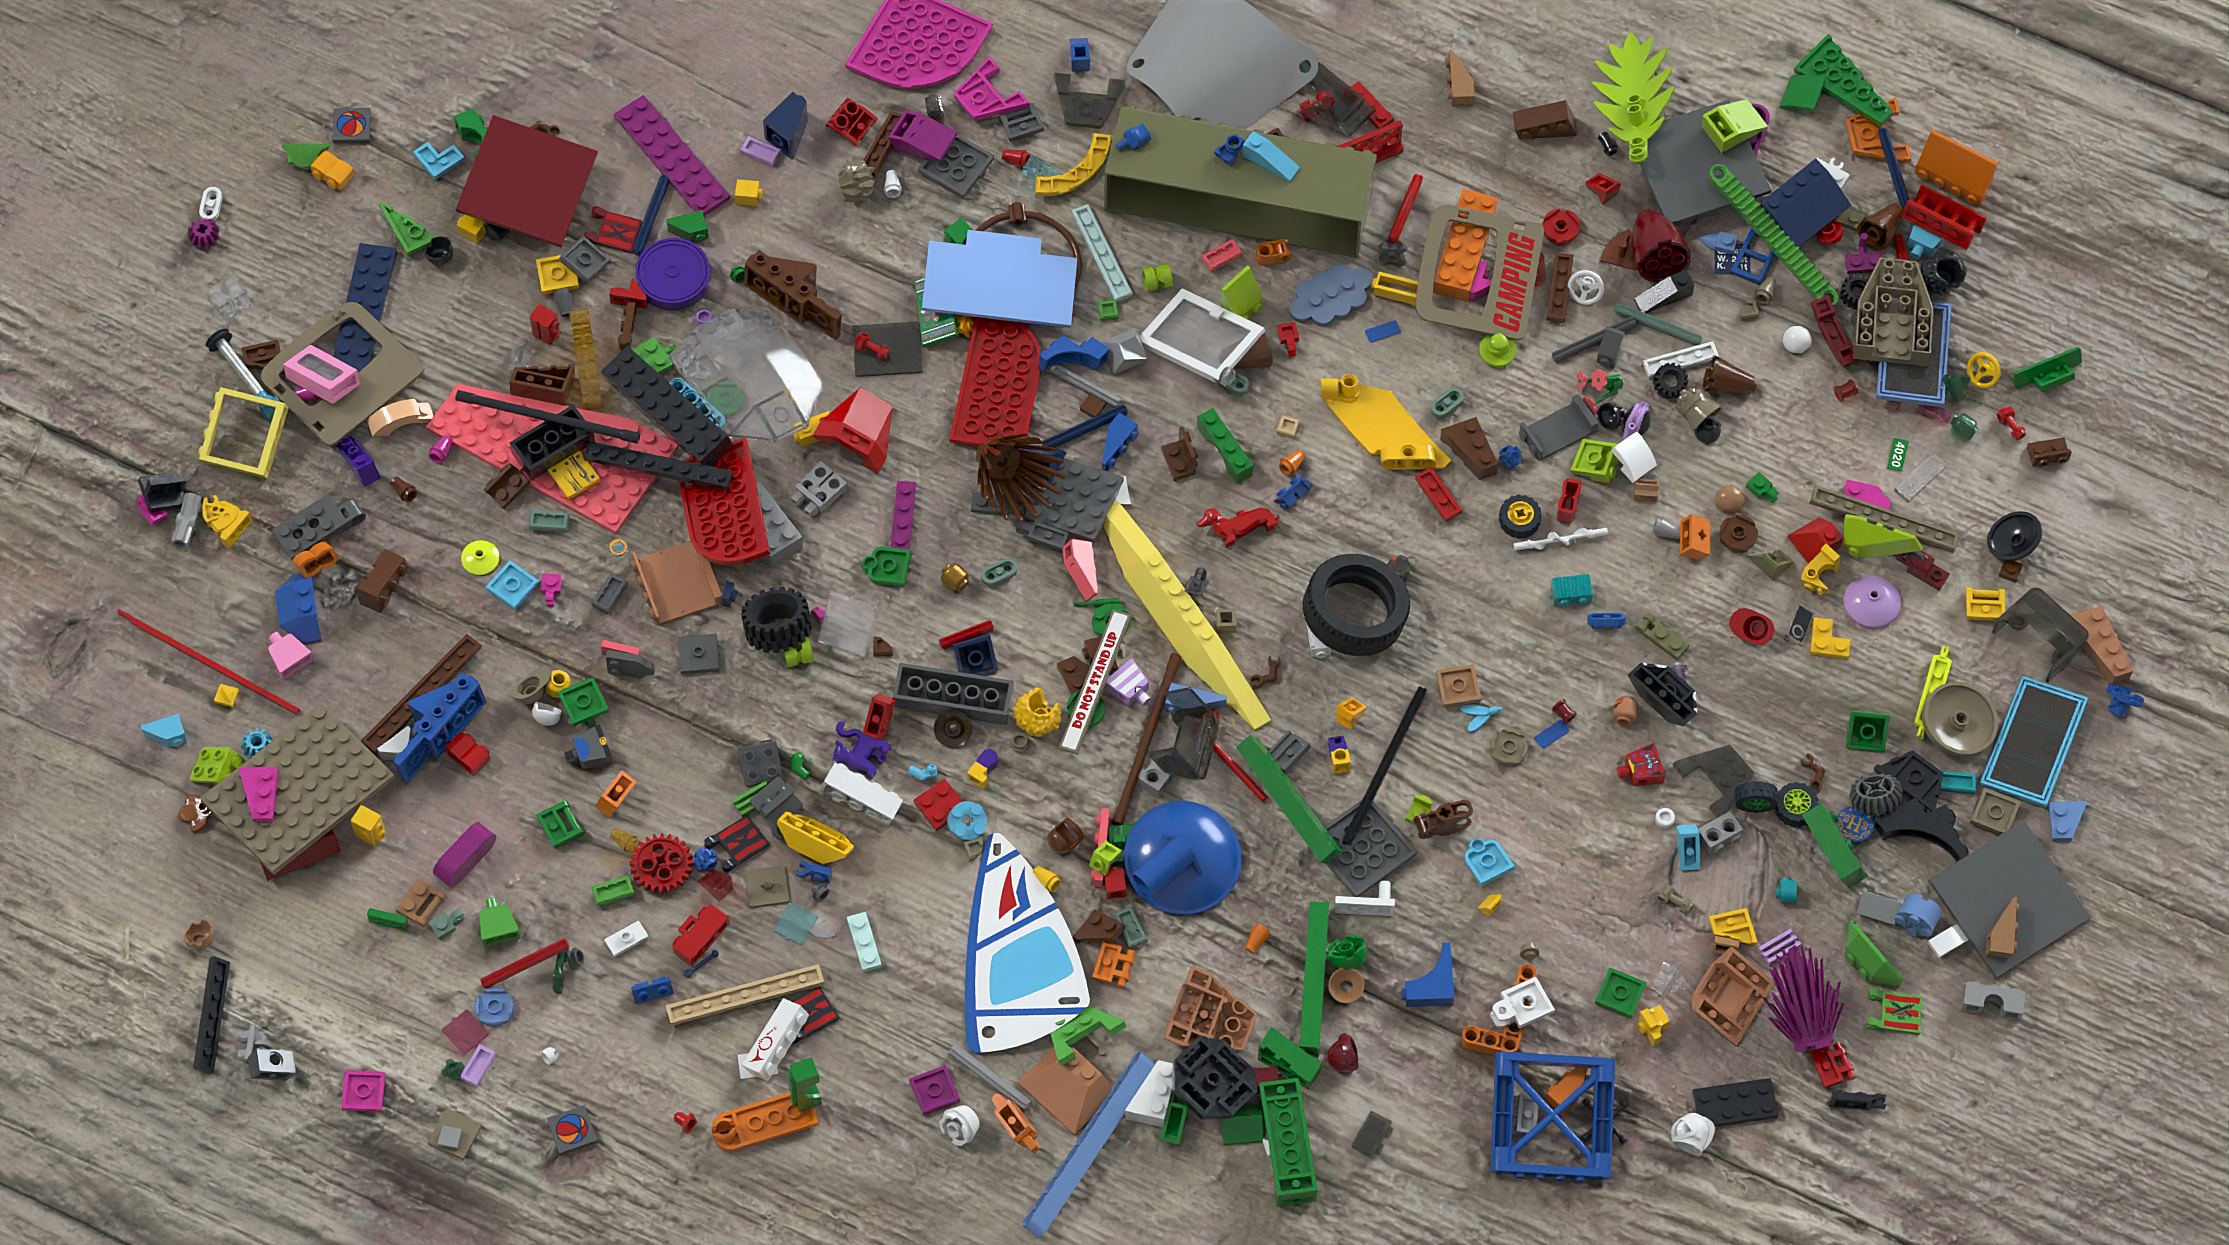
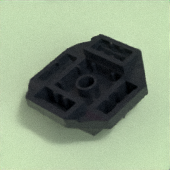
(1215, 1061)

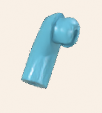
(925, 774)

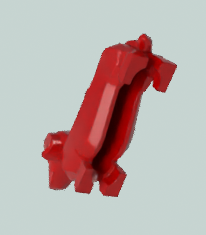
(1240, 525)

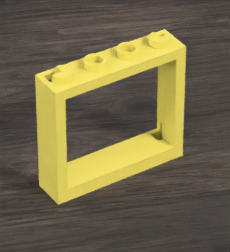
(271, 442)

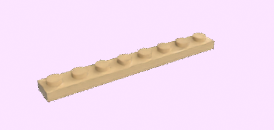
(744, 995)

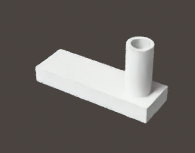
(1368, 906)

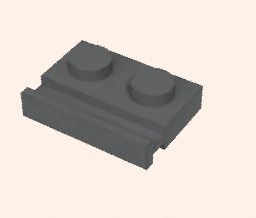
(1289, 750)

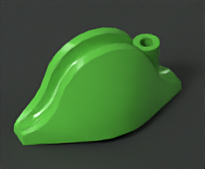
(304, 154)

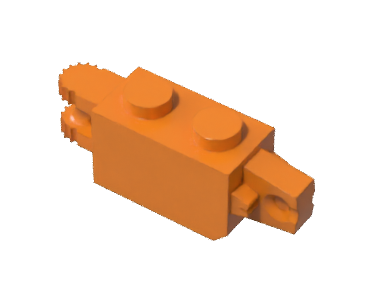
(1015, 1122)

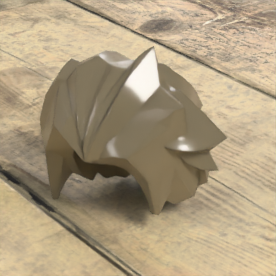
(856, 180)

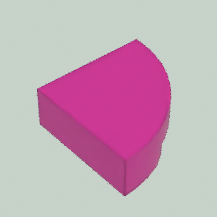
(818, 614)

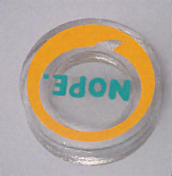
(618, 548)

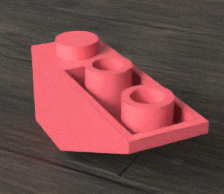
(1080, 564)

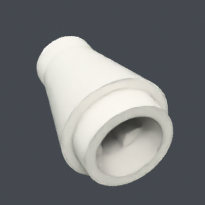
(892, 185)

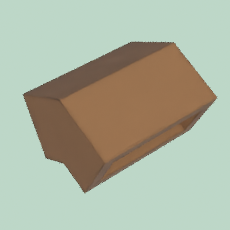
(1646, 490)
(1724, 942)

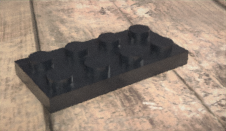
(1736, 1102)

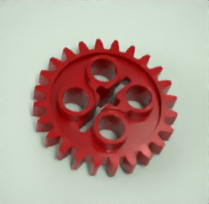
(646, 856)

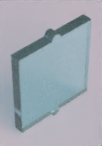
(795, 923)

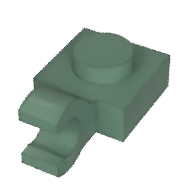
(444, 924)

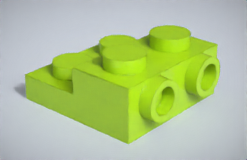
(1595, 460)

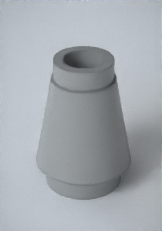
(1665, 529)

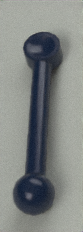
(688, 972)

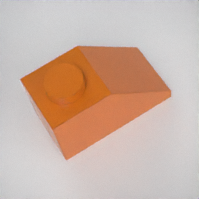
(615, 794)

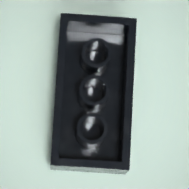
(549, 444)

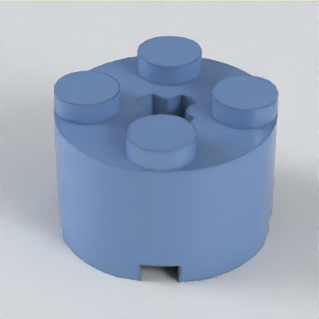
(1918, 915)

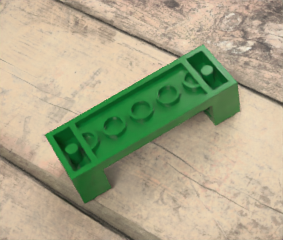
(1288, 1141)

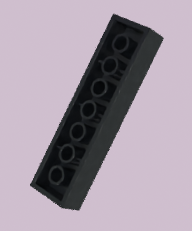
(666, 407)

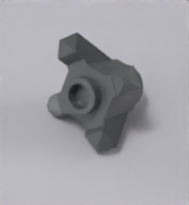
(1392, 252)

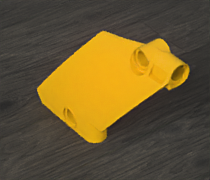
(1381, 425)

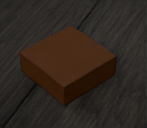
(1092, 406)

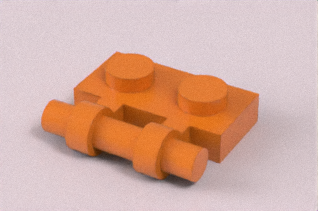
(1107, 962)

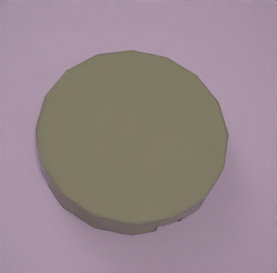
(1508, 747)

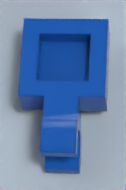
(817, 872)

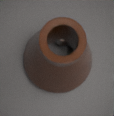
(404, 490)

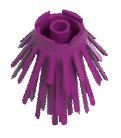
(1807, 1009)

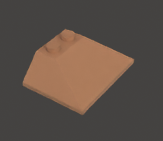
(1731, 995)
(1067, 1091)

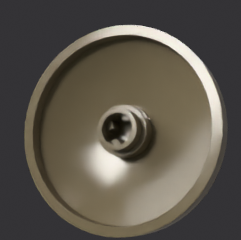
(1960, 719)

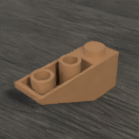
(1461, 84)
(2001, 937)

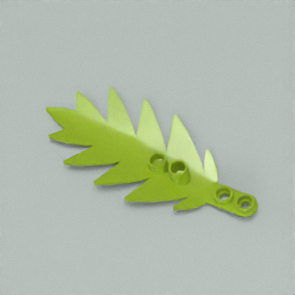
(1634, 94)

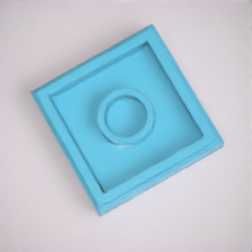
(512, 585)

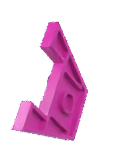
(980, 97)

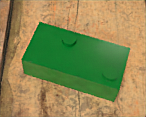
(1835, 845)

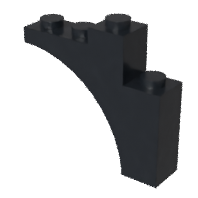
(1913, 821)

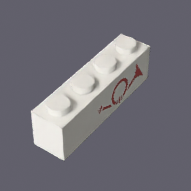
(775, 1039)

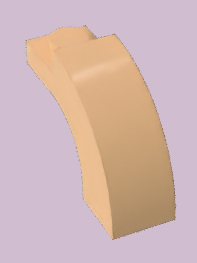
(398, 414)

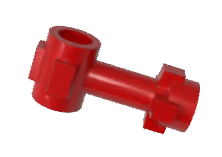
(862, 342)
(2007, 415)

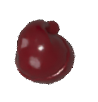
(1343, 1054)

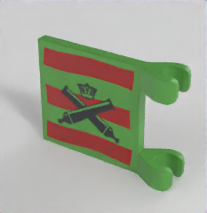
(1898, 1012)

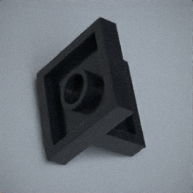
(163, 491)

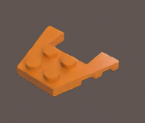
(1865, 139)

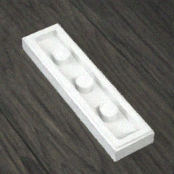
(1686, 358)

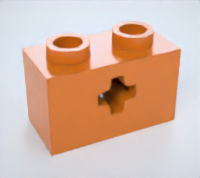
(1695, 537)

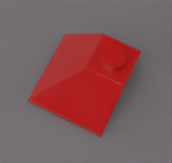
(1814, 536)

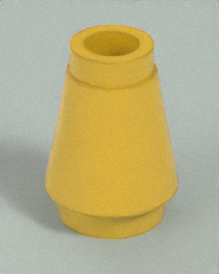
(1047, 878)

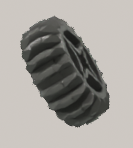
(1876, 794)

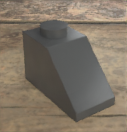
(1610, 347)

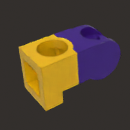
(1339, 755)
(981, 768)

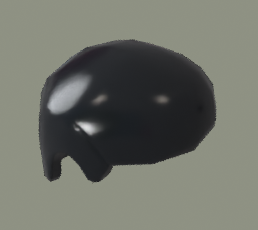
(439, 250)

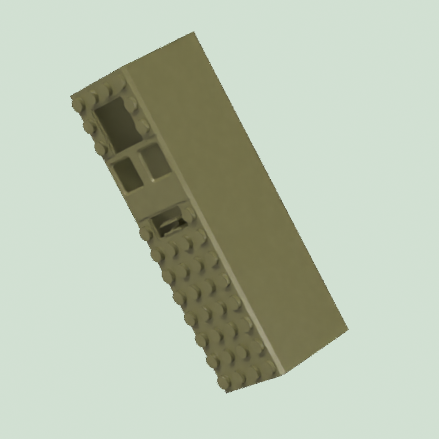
(1186, 184)

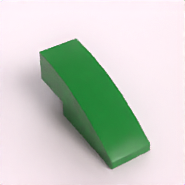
(1174, 1120)

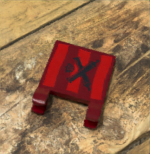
(615, 231)

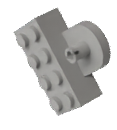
(781, 533)

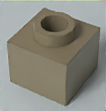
(1228, 616)

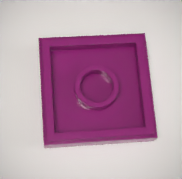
(934, 1090)

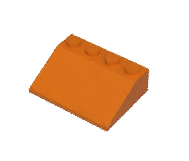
(1956, 168)

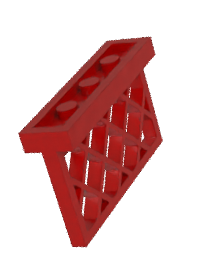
(1378, 145)

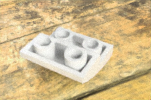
(1635, 457)

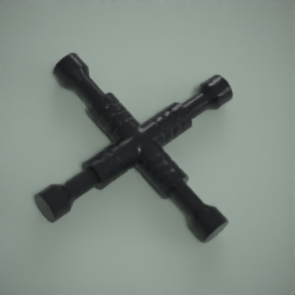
(1623, 1104)

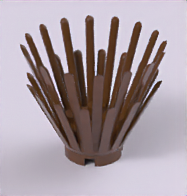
(1004, 463)

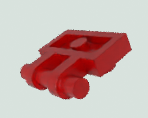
(1826, 1065)

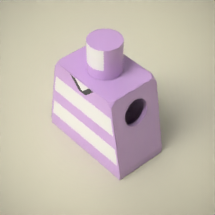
(1128, 684)

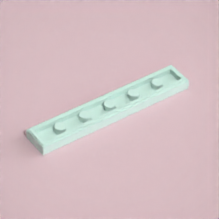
(1101, 253)

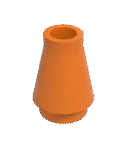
(1290, 463)
(1257, 937)

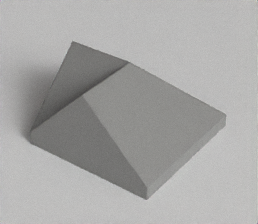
(1125, 351)

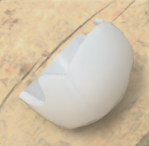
(1797, 339)
(546, 714)

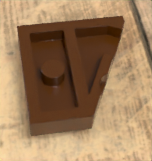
(261, 354)
(1073, 673)
(1099, 928)

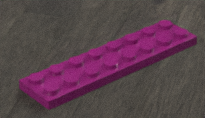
(671, 156)

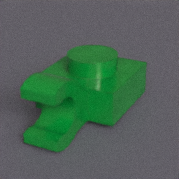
(1760, 486)

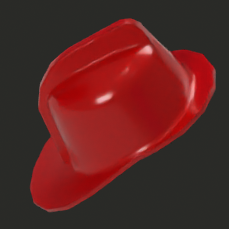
(1751, 626)

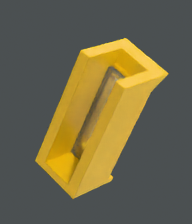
(1395, 288)

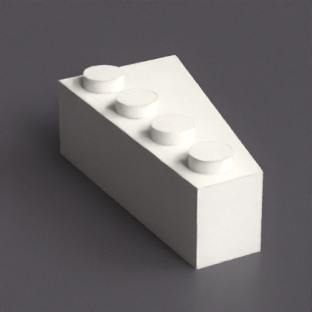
(860, 793)

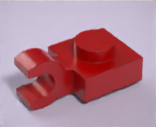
(1288, 335)

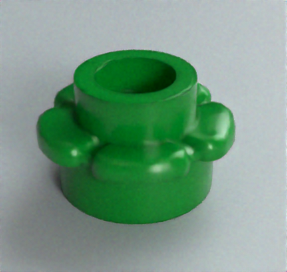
(737, 274)

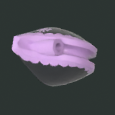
(1636, 420)

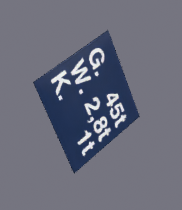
(1725, 261)

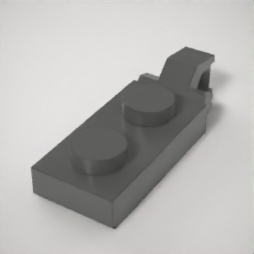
(1043, 534)

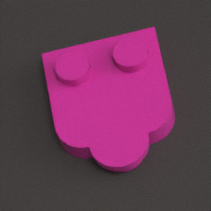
(1867, 493)

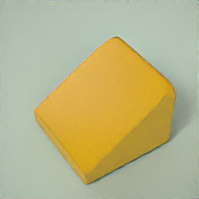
(1490, 904)

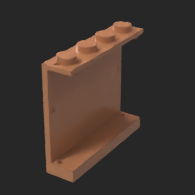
(676, 582)

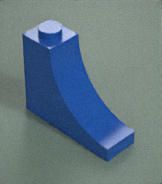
(1435, 987)

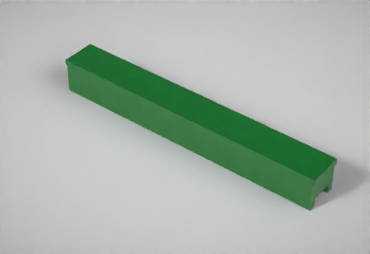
(1289, 799)
(1314, 977)

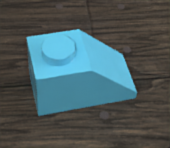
(166, 731)
(1688, 847)

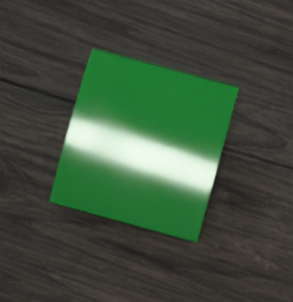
(1802, 93)

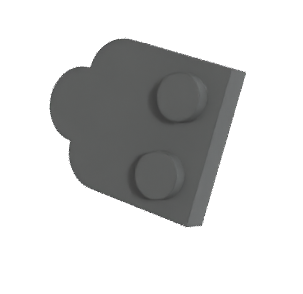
(628, 664)

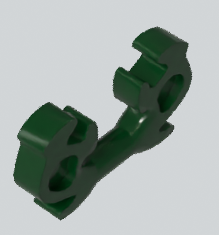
(558, 976)

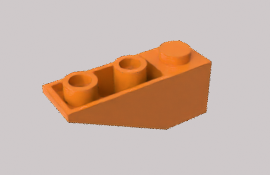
(1569, 1083)

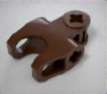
(1443, 820)

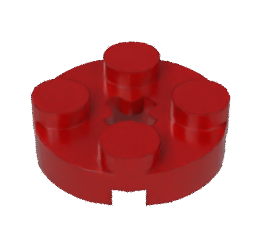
(1560, 236)

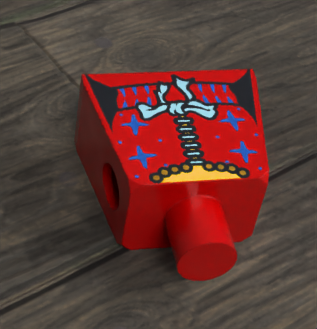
(1643, 767)

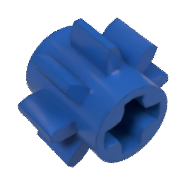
(1510, 456)
(705, 859)

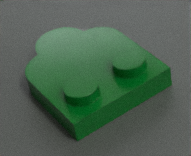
(887, 566)

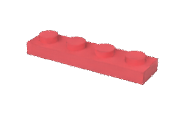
(1103, 823)

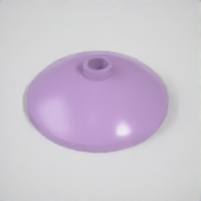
(1872, 611)

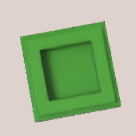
(1108, 310)

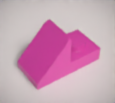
(1481, 283)

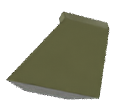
(1771, 563)

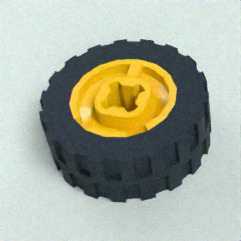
(1520, 516)

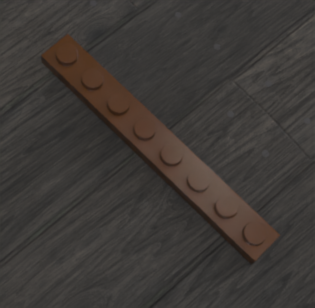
(434, 679)

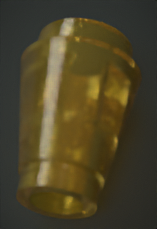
(624, 840)

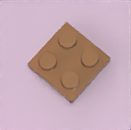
(1458, 685)

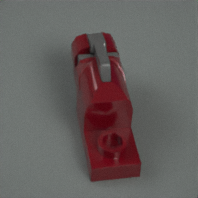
(1923, 567)

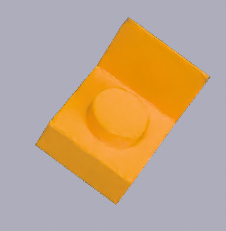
(1349, 712)

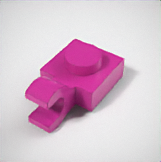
(152, 517)
(550, 586)

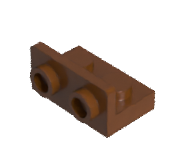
(2048, 452)
(507, 485)

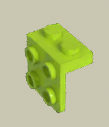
(215, 764)

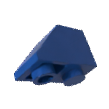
(1079, 54)

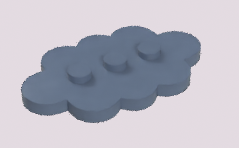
(1331, 294)

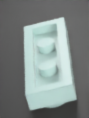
(864, 942)

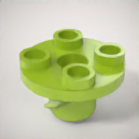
(1497, 350)

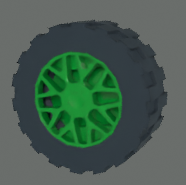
(1756, 797)

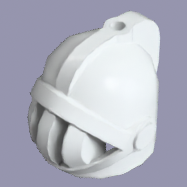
(1692, 1133)

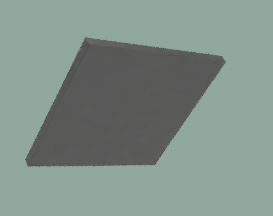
(1680, 167)
(1989, 877)

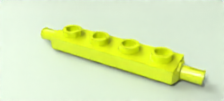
(1936, 676)

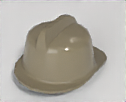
(532, 686)

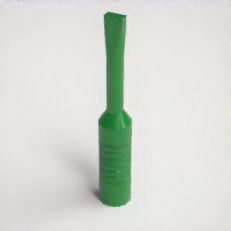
(1099, 602)

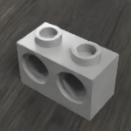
(1153, 771)
(1716, 829)

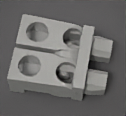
(819, 490)

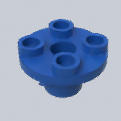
(2122, 700)

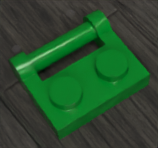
(554, 826)

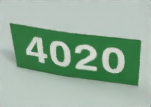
(1897, 454)

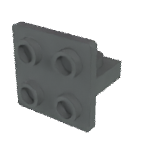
(775, 801)

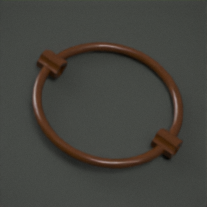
(1017, 217)

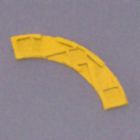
(1078, 175)

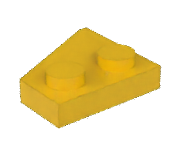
(1734, 926)

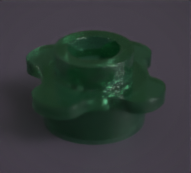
(455, 1074)

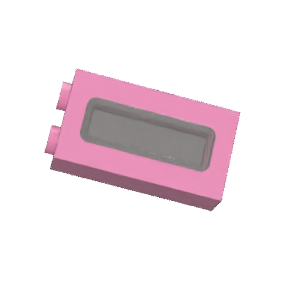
(321, 374)

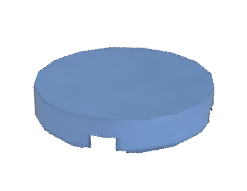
(494, 1007)

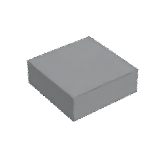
(449, 1137)

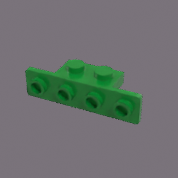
(2049, 372)

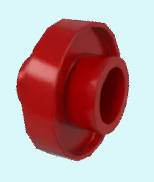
(1830, 234)

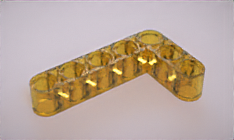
(586, 359)

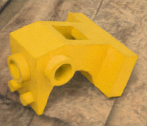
(1825, 560)

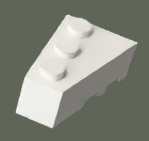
(1152, 1098)

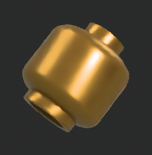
(954, 577)

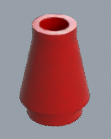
(1016, 157)

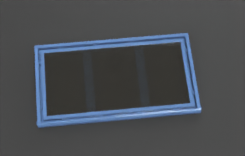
(1920, 383)

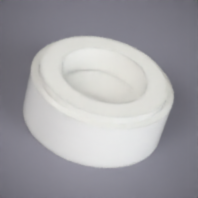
(1664, 818)

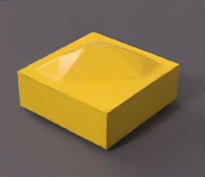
(226, 695)

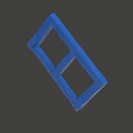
(1749, 276)

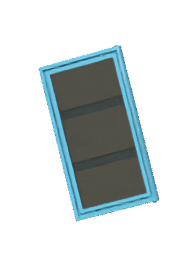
(2034, 741)

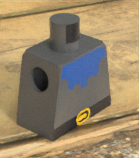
(590, 749)

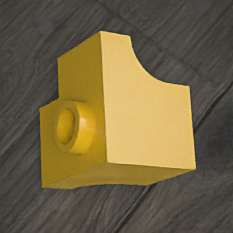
(1652, 1023)

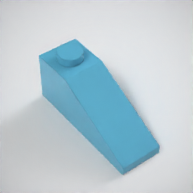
(1269, 157)

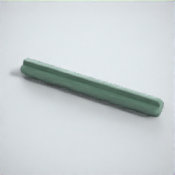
(1658, 324)

